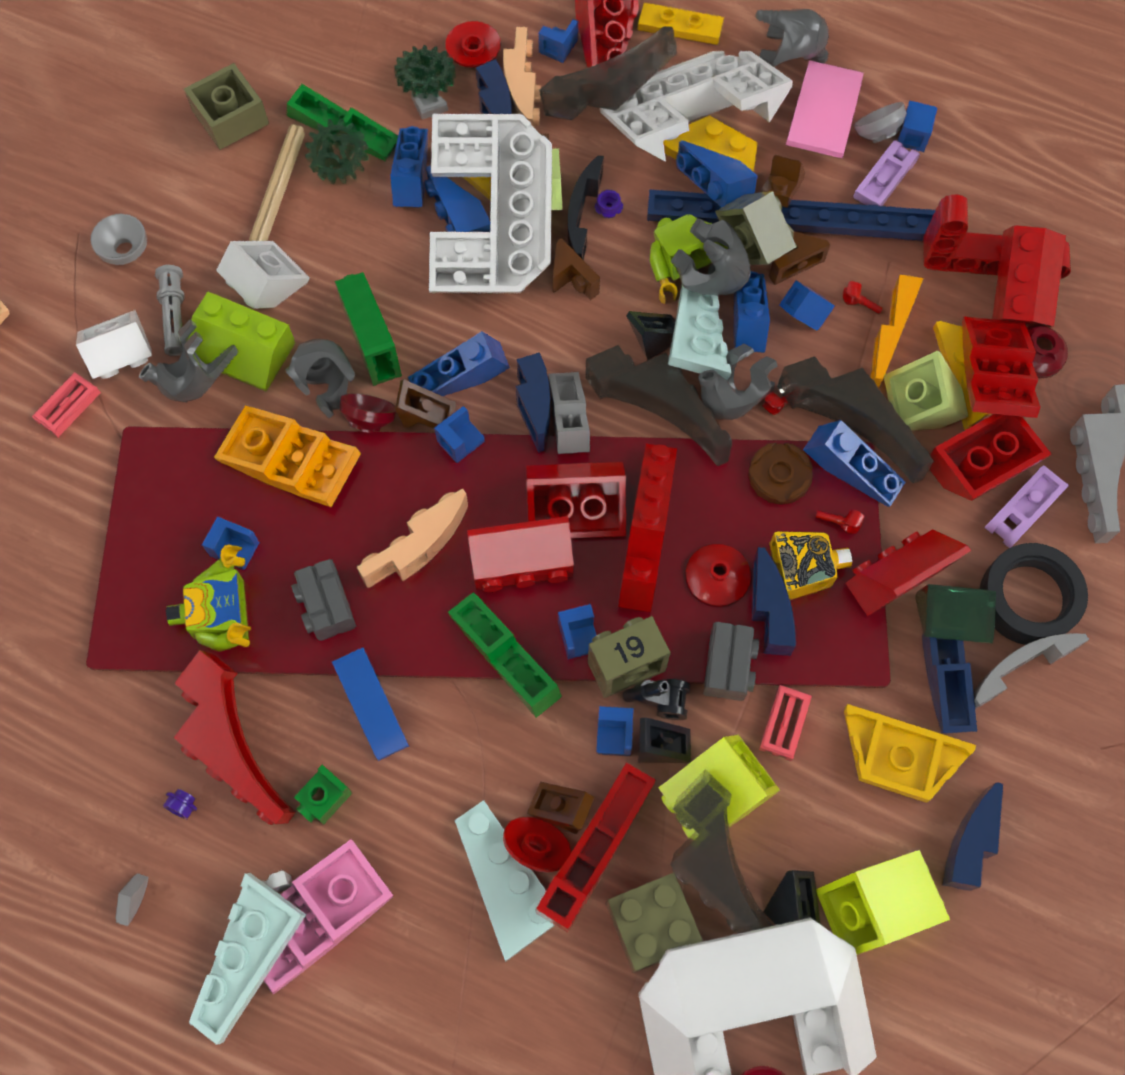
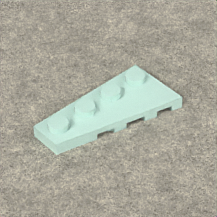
(698, 335)
(506, 886)
(253, 941)

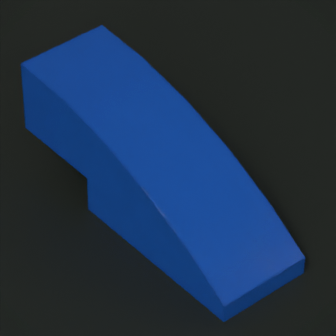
(370, 704)

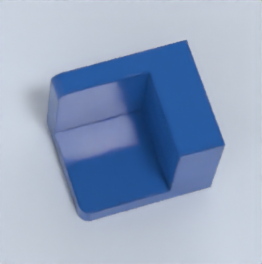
(558, 42)
(917, 126)
(806, 305)
(458, 435)
(225, 533)
(577, 630)
(614, 731)

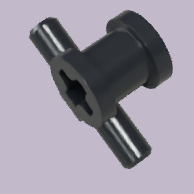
(665, 694)

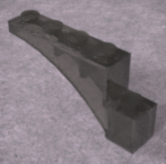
(610, 82)
(661, 391)
(860, 406)
(709, 857)

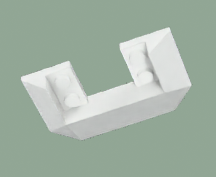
(694, 90)
(521, 194)
(752, 980)

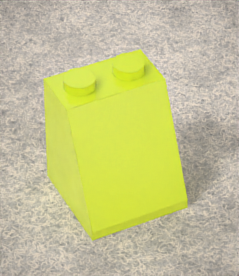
(732, 766)
(883, 903)

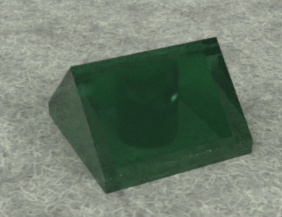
(957, 613)

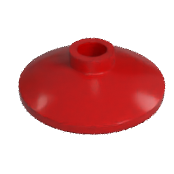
(473, 44)
(714, 588)
(536, 844)

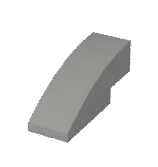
(569, 413)

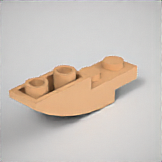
(520, 79)
(428, 535)

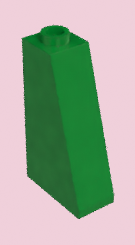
(369, 328)

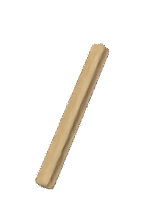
(277, 184)

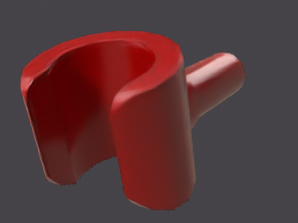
(853, 296)
(774, 403)
(850, 523)

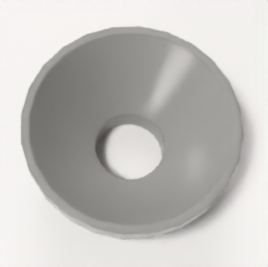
(881, 123)
(117, 230)

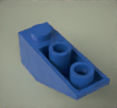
(409, 167)
(716, 174)
(456, 205)
(751, 314)
(463, 366)
(854, 462)

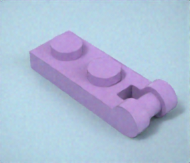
(886, 175)
(1027, 505)

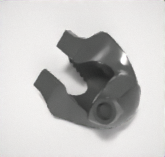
(802, 35)
(729, 266)
(322, 363)
(189, 376)
(725, 398)

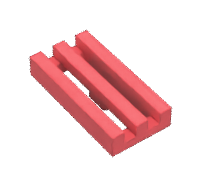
(69, 408)
(777, 748)

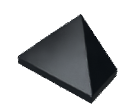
(652, 331)
(663, 742)
(794, 898)

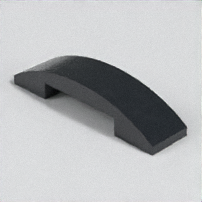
(586, 185)

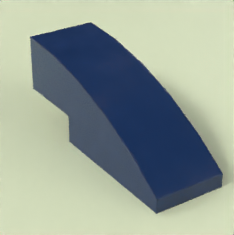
(493, 88)
(534, 398)
(772, 606)
(950, 684)
(975, 840)

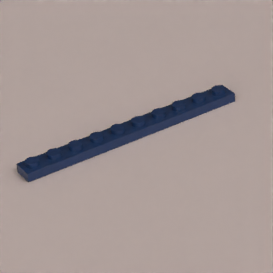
(806, 215)

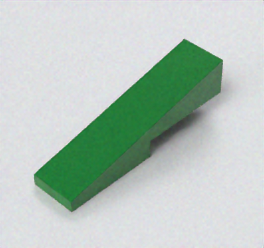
(312, 108)
(505, 654)

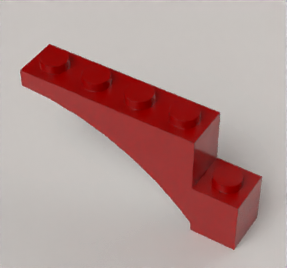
(648, 528)
(217, 738)
(595, 849)

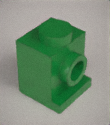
(335, 795)

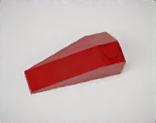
(605, 27)

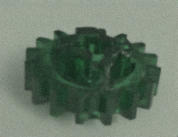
(425, 71)
(348, 143)

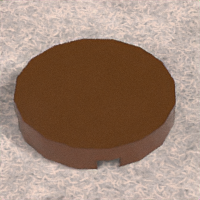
(780, 473)

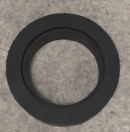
(1060, 568)

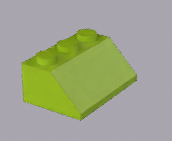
(260, 340)

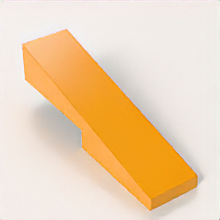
(886, 340)

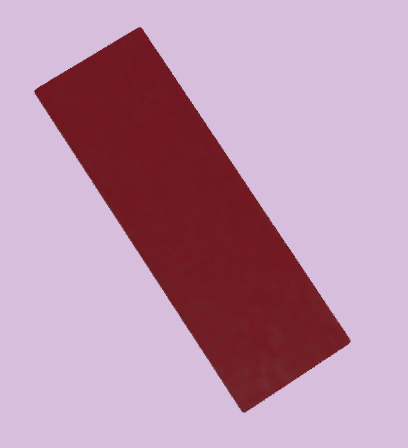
(175, 489)

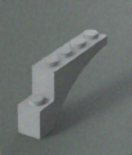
(1100, 455)

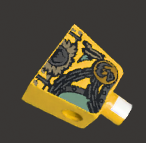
(807, 561)

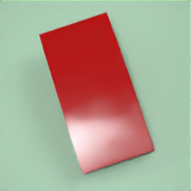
(1000, 367)

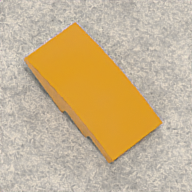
(287, 455)

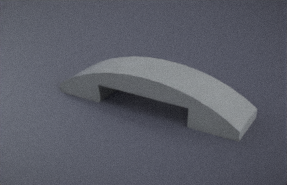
(1051, 647)

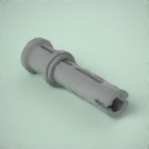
(171, 299)

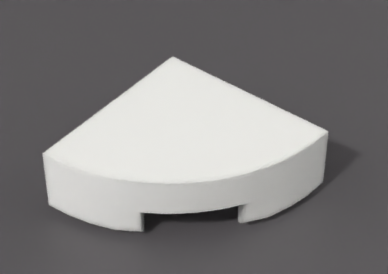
(279, 881)

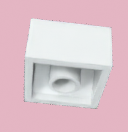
(261, 273)
(114, 345)

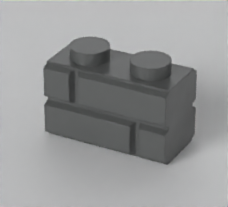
(323, 599)
(729, 661)

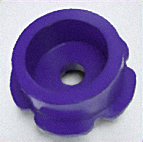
(611, 198)
(180, 803)

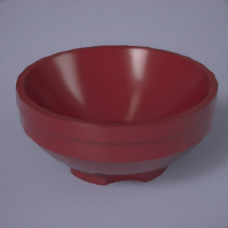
(1048, 362)
(366, 411)

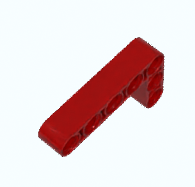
(953, 249)

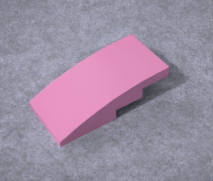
(825, 109)
(336, 900)

